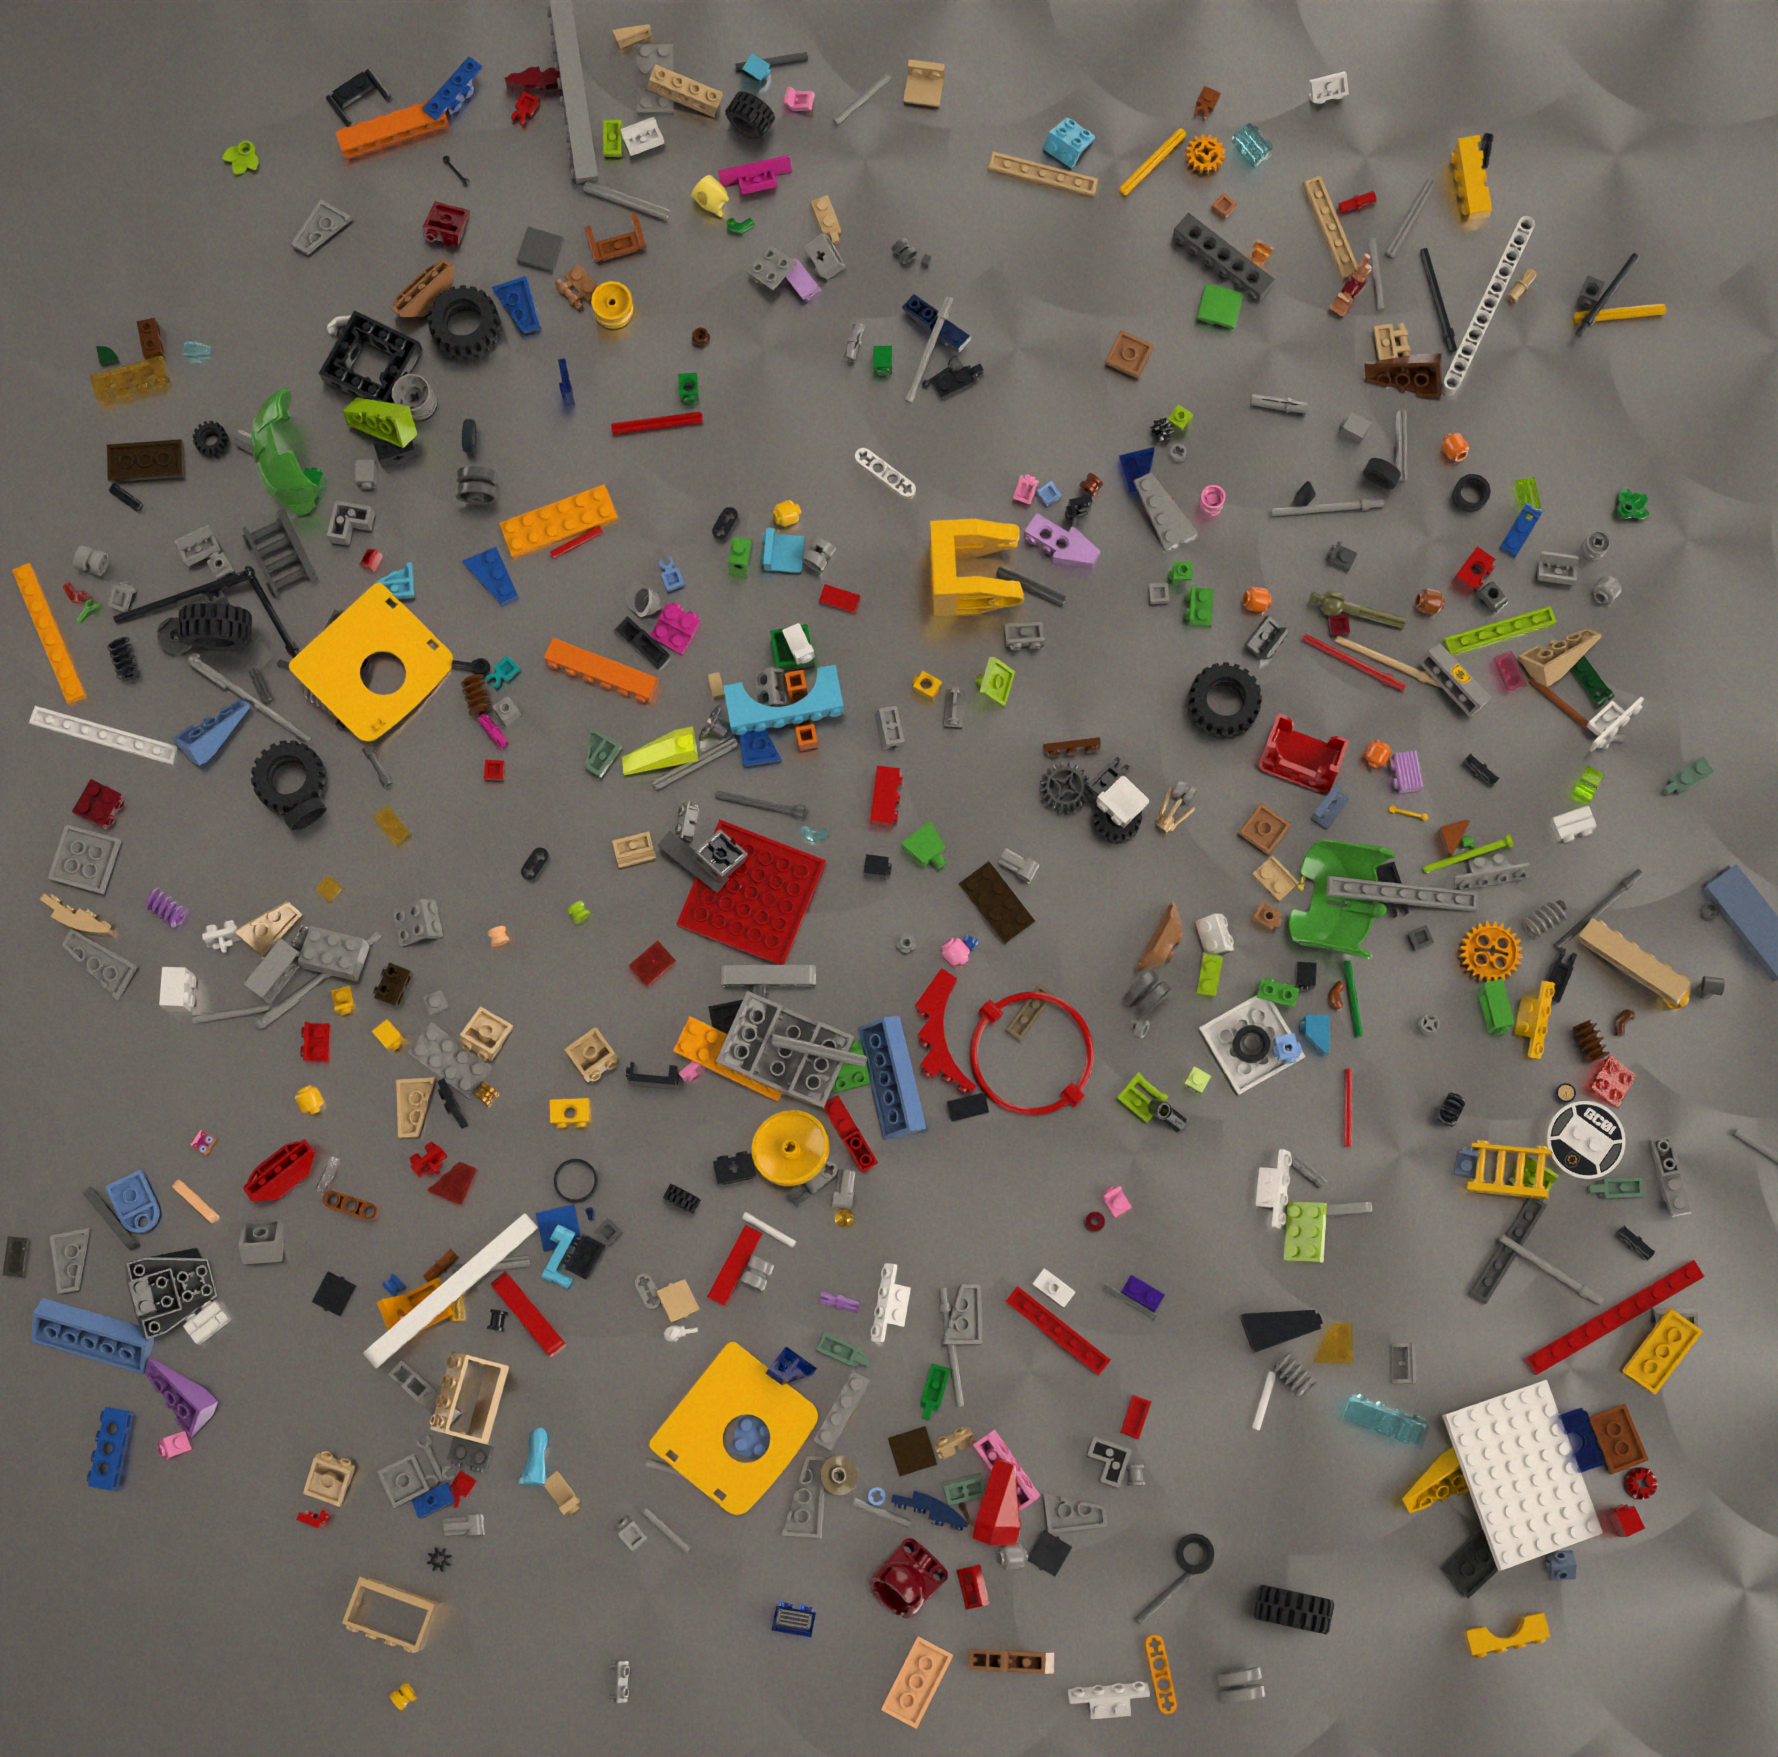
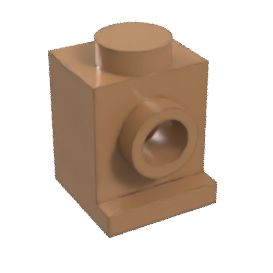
(1260, 917)

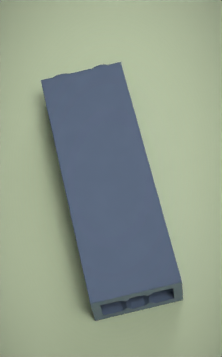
(1747, 915)

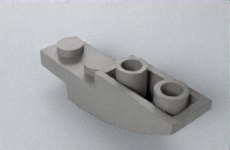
(1669, 1176)
(417, 1388)

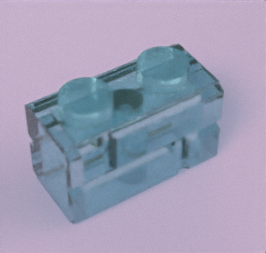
(1252, 145)

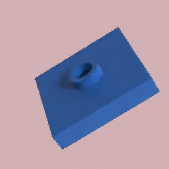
(548, 1221)

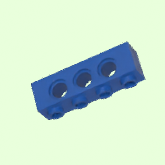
(118, 1440)

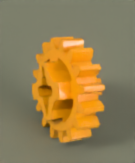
(1199, 159)

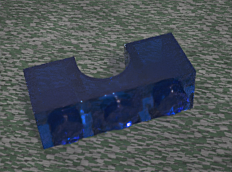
(1589, 1455)

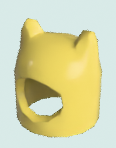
(712, 195)

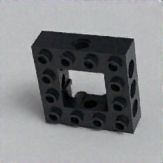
(364, 329)

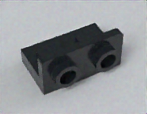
(1078, 507)

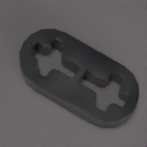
(721, 521)
(538, 867)

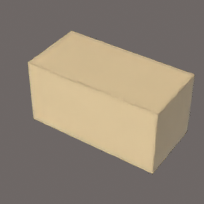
(716, 685)

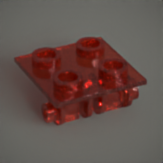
(1613, 1081)

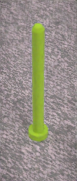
(1507, 841)

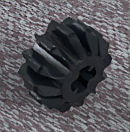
(1451, 1109)

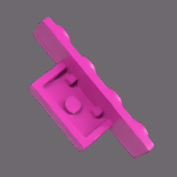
(756, 175)

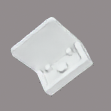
(1122, 801)

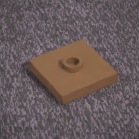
(1129, 354)
(1264, 829)

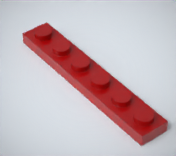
(1058, 1330)

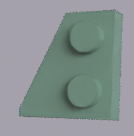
(600, 752)

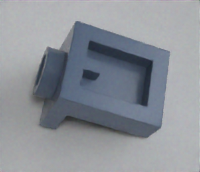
(1466, 1162)

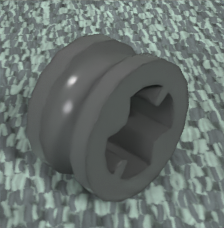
(1713, 906)

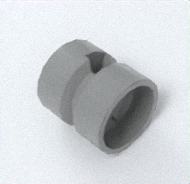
(1596, 545)
(813, 558)
(92, 561)
(757, 1273)

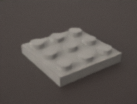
(84, 859)

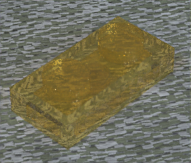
(392, 825)

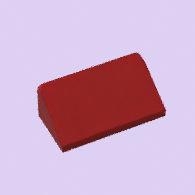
(973, 1587)

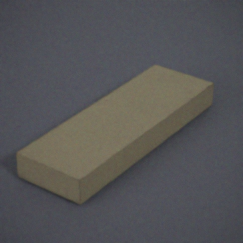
(1027, 1015)

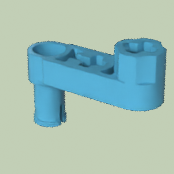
(563, 1237)

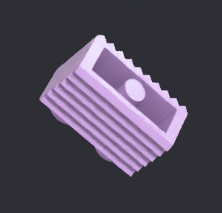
(1406, 772)

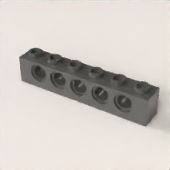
(1191, 225)

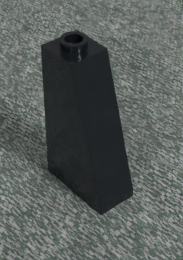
(1274, 1328)

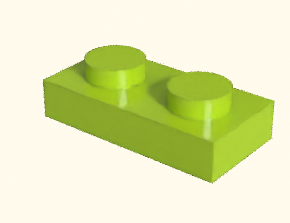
(612, 138)

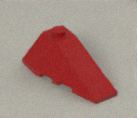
(998, 1515)

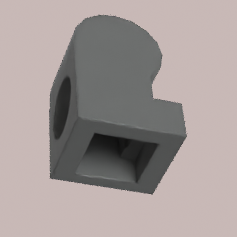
(1492, 596)

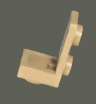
(562, 1494)

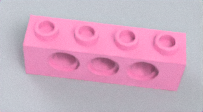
(993, 1447)

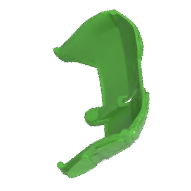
(280, 473)
(1331, 925)

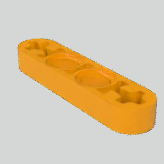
(1159, 1674)

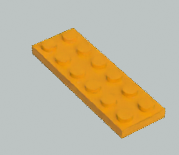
(558, 521)
(703, 1044)

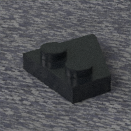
(451, 1106)

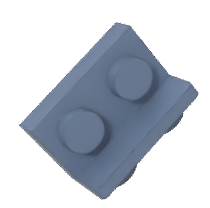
(1330, 807)

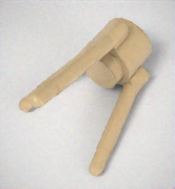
(1165, 822)

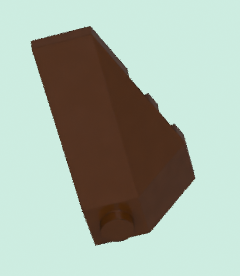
(1412, 373)

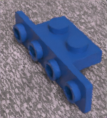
(454, 91)

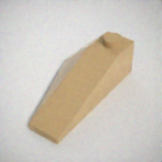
(1555, 660)

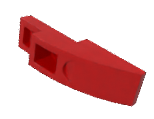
(849, 1134)

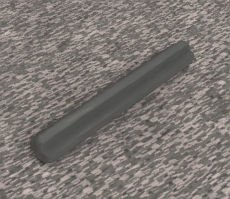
(1032, 586)

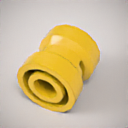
(403, 1696)

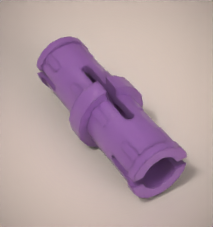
(839, 1302)

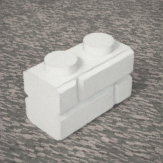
(1573, 824)
(206, 1322)

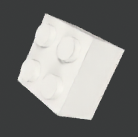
(177, 989)

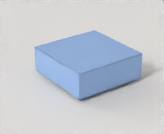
(1048, 494)

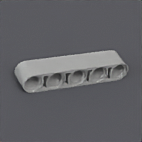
(768, 975)

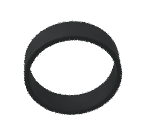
(305, 814)
(581, 1199)

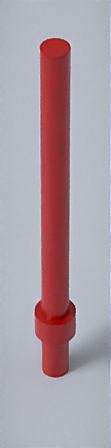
(1386, 678)

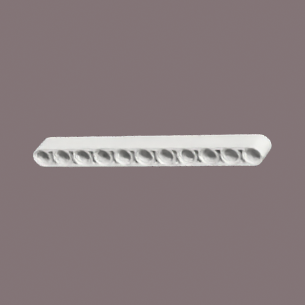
(1492, 298)
(450, 1291)

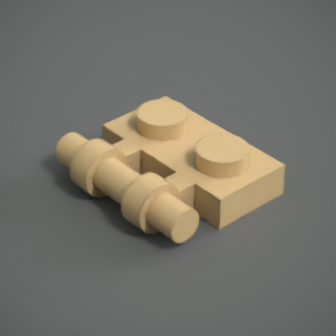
(1386, 344)

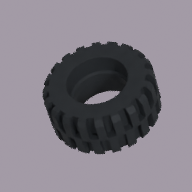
(454, 302)
(214, 626)
(1228, 676)
(273, 760)
(1294, 1609)

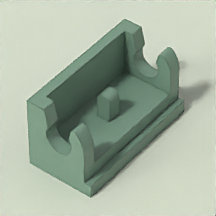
(964, 1488)

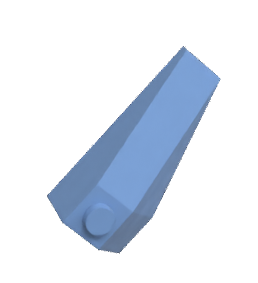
(204, 740)

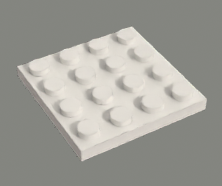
(1221, 1032)

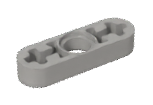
(1349, 1209)

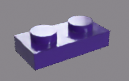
(1142, 1293)

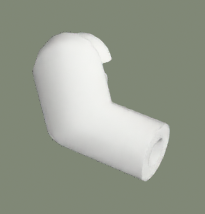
(338, 321)

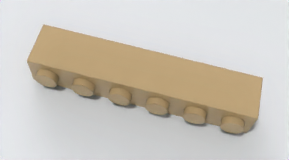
(1634, 961)

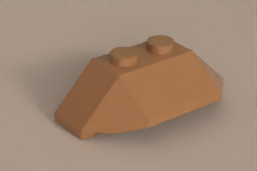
(420, 293)
(1163, 940)

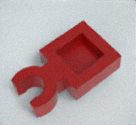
(525, 105)
(462, 1486)

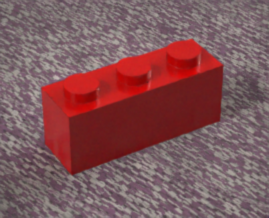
(886, 796)

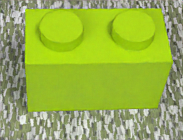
(1209, 974)

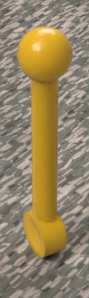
(1392, 809)

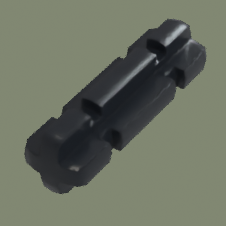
(1486, 147)
(125, 497)

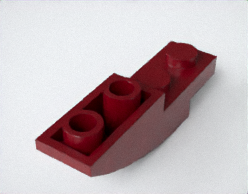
(533, 80)

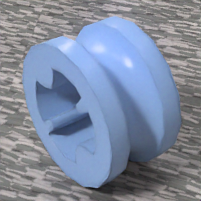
(871, 1498)

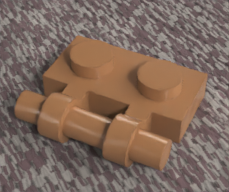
(582, 282)

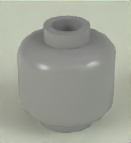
(1607, 590)
(1012, 1557)

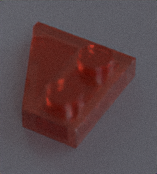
(455, 1183)

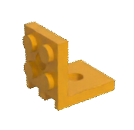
(403, 1304)

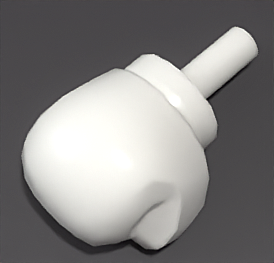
(674, 1332)

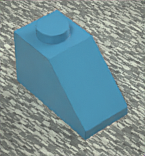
(1317, 1032)

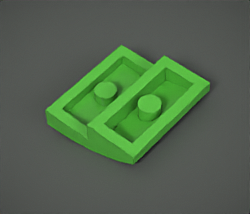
(1219, 306)

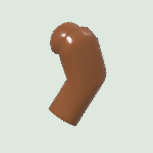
(1334, 995)

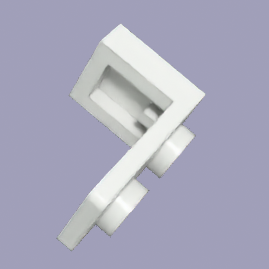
(798, 644)

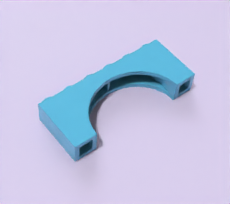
(749, 715)

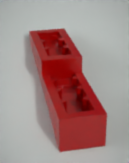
(735, 1265)

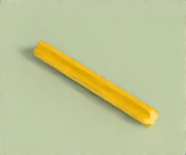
(1152, 161)
(1625, 312)

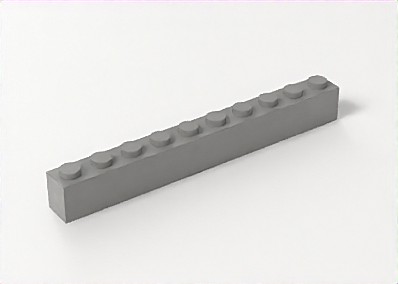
(573, 90)

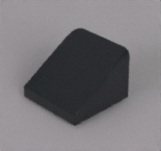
(1305, 494)

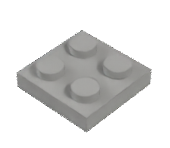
(403, 1480)

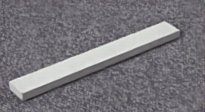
(104, 735)

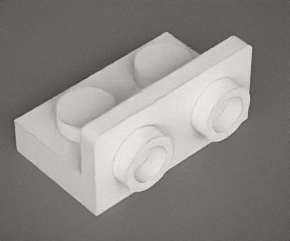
(1328, 87)

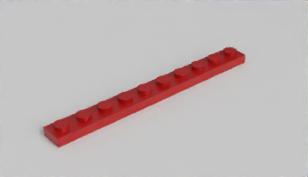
(1615, 1317)

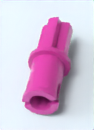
(493, 730)

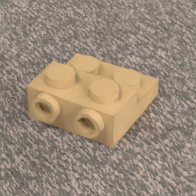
(485, 1034)
(592, 1055)
(329, 1478)

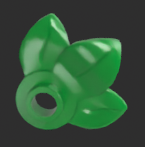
(1634, 503)

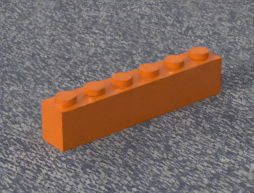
(387, 129)
(601, 670)

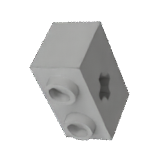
(831, 261)

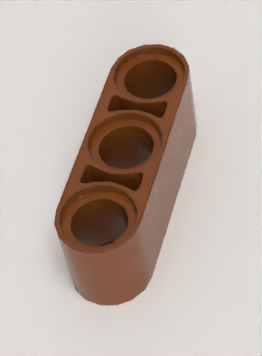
(343, 1200)

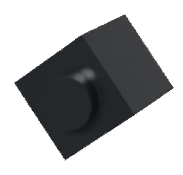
(877, 866)
(1305, 976)

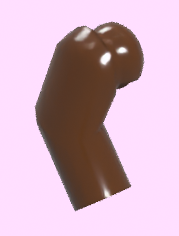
(1622, 1019)

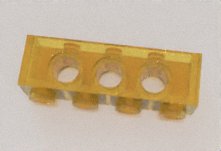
(121, 375)

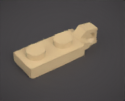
(827, 218)

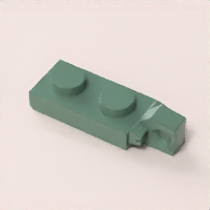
(1688, 776)
(1618, 1188)
(841, 1350)

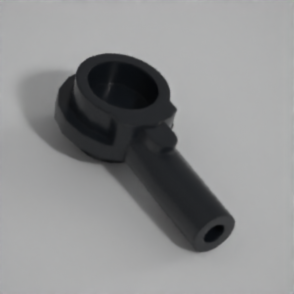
(478, 666)

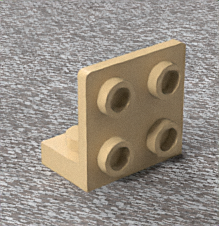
(924, 83)

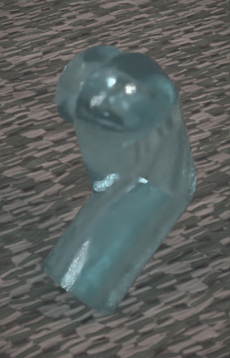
(813, 836)

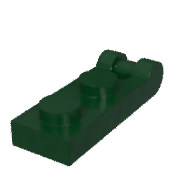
(1591, 682)

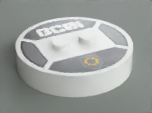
(1585, 1140)

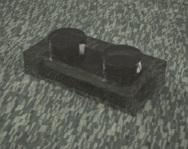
(15, 1256)

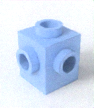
(1286, 1041)

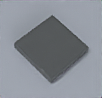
(539, 249)

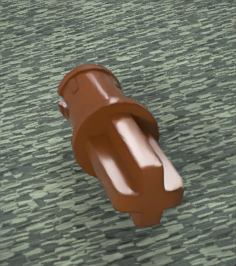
(440, 1265)

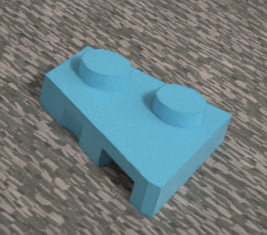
(400, 583)

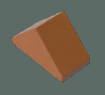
(1451, 835)

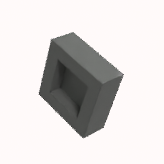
(1421, 937)
(607, 1232)

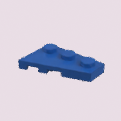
(492, 573)

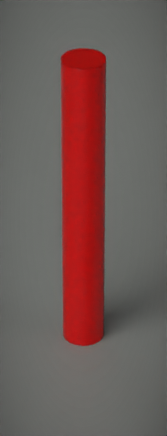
(575, 542)

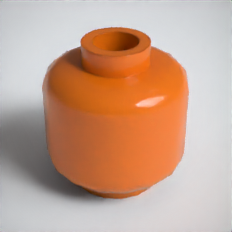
(1455, 447)
(1257, 599)
(1377, 753)

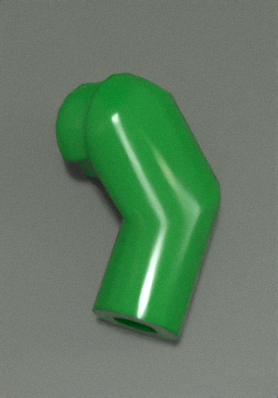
(739, 227)

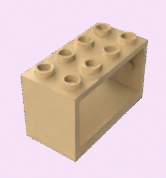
(486, 1403)
(397, 1593)

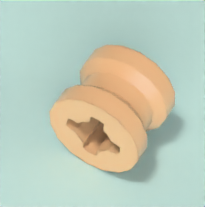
(498, 936)

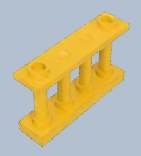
(1518, 1188)

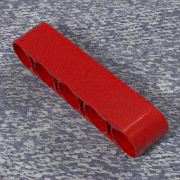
(528, 1314)

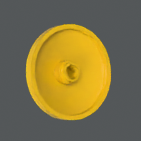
(790, 1148)

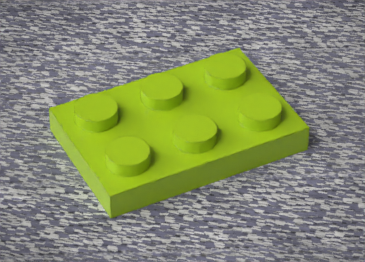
(1305, 1232)

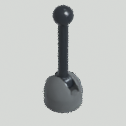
(954, 364)

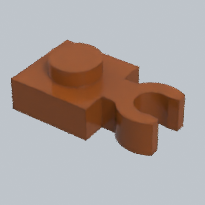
(1207, 101)

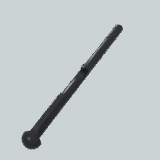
(247, 574)

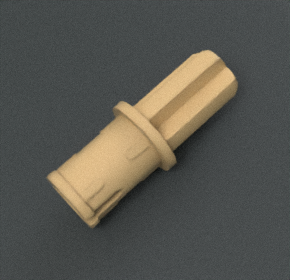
(1521, 285)

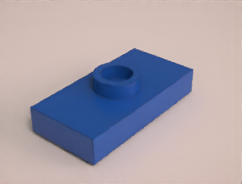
(433, 1500)

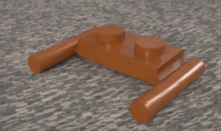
(617, 245)

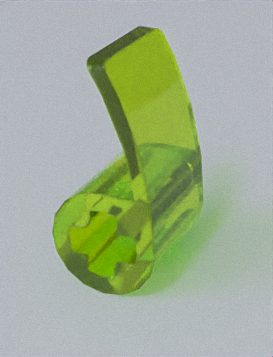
(1588, 784)

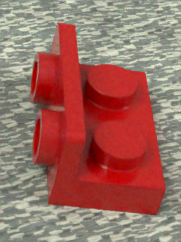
(316, 1042)

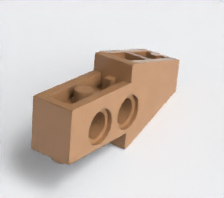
(1012, 1661)

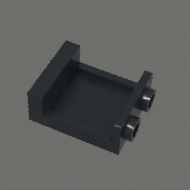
(653, 1081)

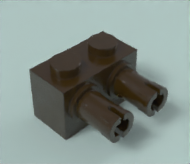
(393, 985)

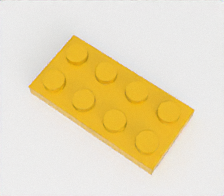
(1662, 1350)

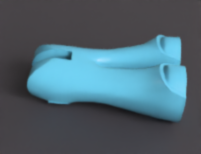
(534, 1470)

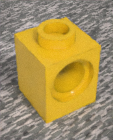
(929, 693)
(388, 1035)

